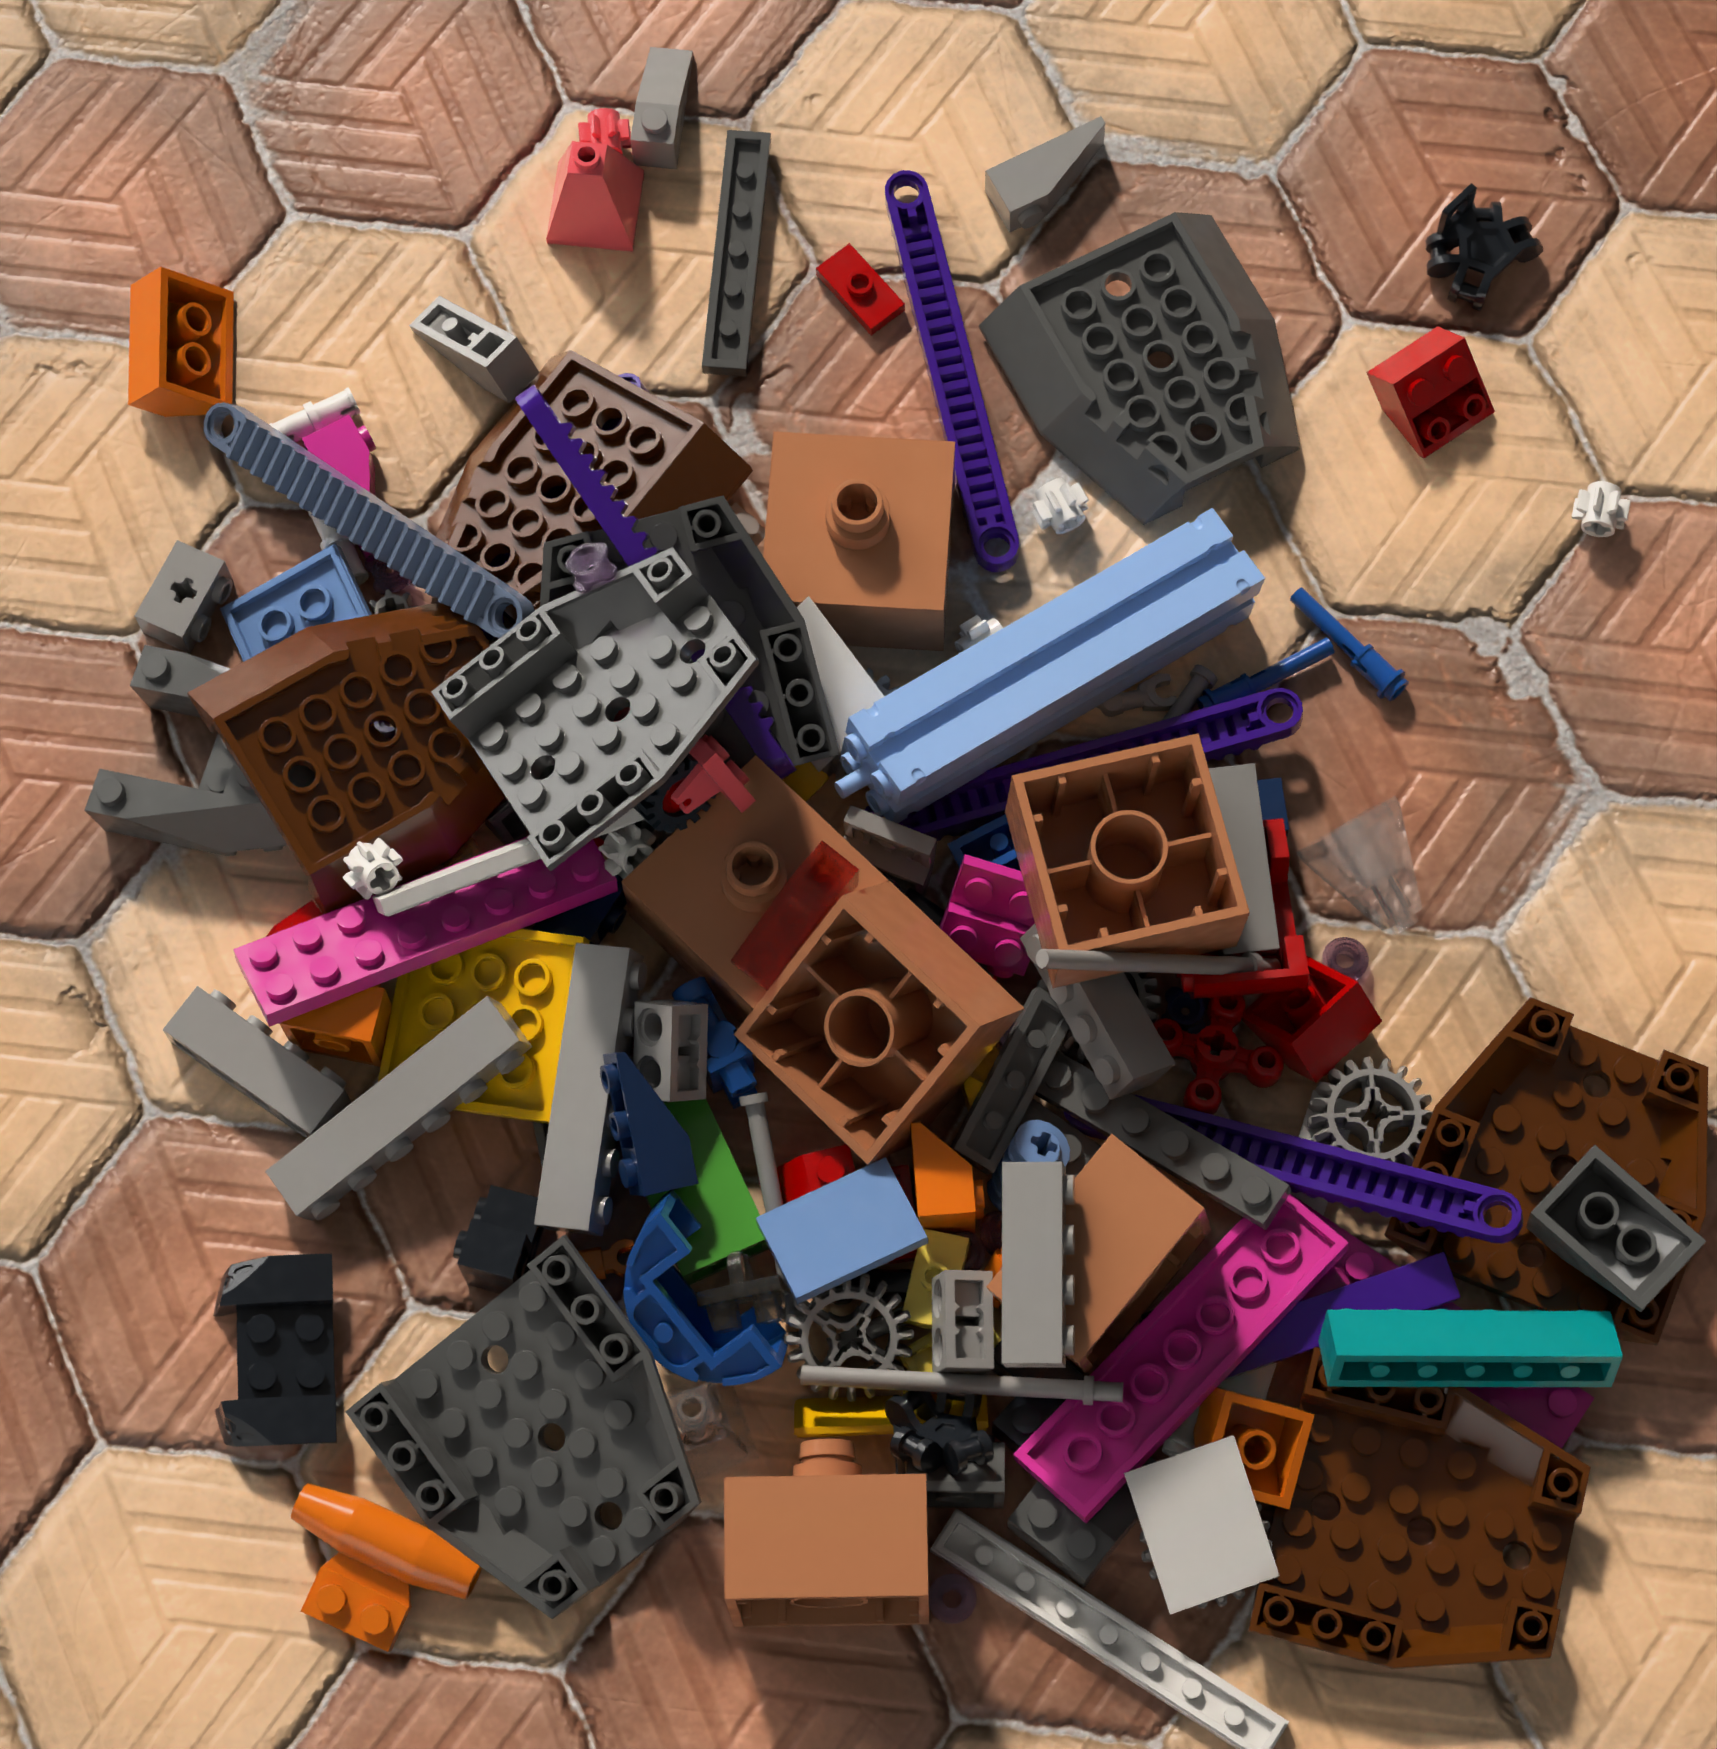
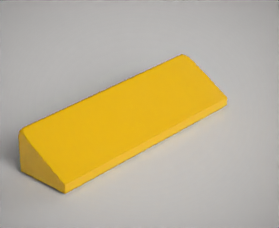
(861, 1417)

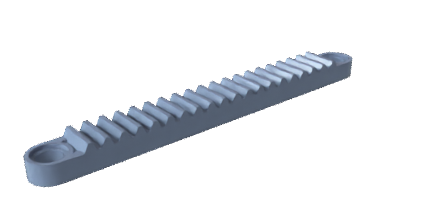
(365, 519)

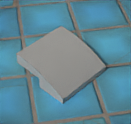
(892, 848)

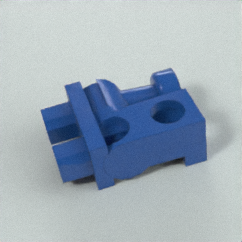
(728, 1061)

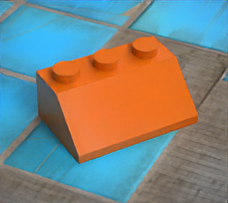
(179, 344)

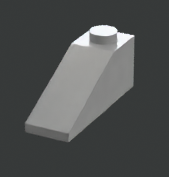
(661, 108)
(1034, 181)
(476, 348)

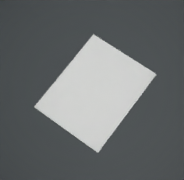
(842, 677)
(1201, 1524)

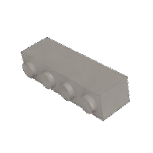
(1242, 815)
(1109, 1028)
(255, 1063)
(1035, 1264)

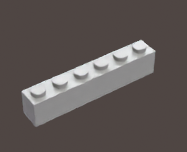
(399, 1110)
(579, 1140)

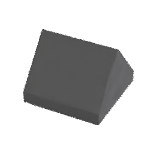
(506, 824)

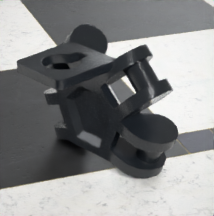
(1483, 243)
(942, 1437)

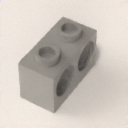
(672, 1047)
(962, 1322)

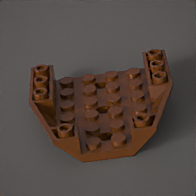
(653, 458)
(314, 708)
(1528, 1108)
(1433, 1457)

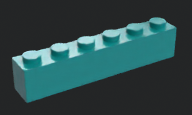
(1469, 1348)

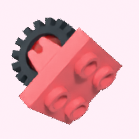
(692, 784)

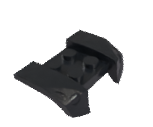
(281, 1351)

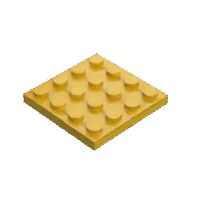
(531, 980)

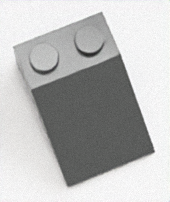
(1614, 1230)
(1065, 1539)

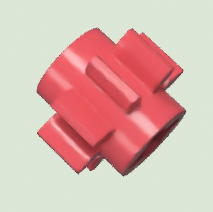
(606, 128)

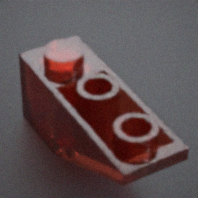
(795, 914)

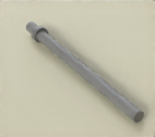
(1153, 962)
(1085, 1390)

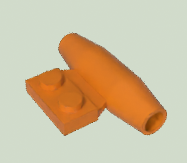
(377, 1560)

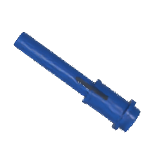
(1365, 659)
(1275, 673)

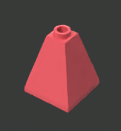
(595, 198)

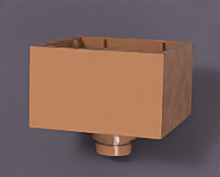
(864, 533)
(1127, 855)
(722, 874)
(878, 1020)
(1128, 1246)
(826, 1544)

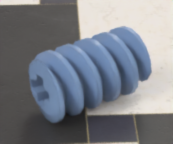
(1032, 1143)

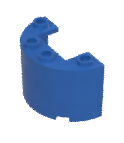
(667, 1312)

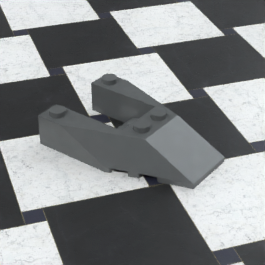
(219, 814)

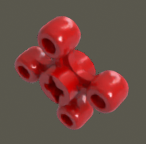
(1230, 1058)

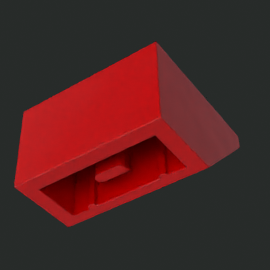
(1432, 390)

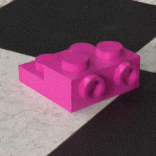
(989, 916)

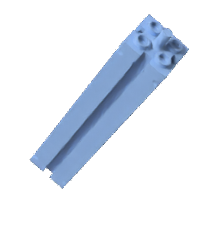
(1048, 668)

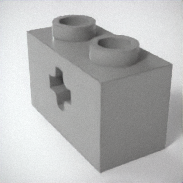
(182, 576)

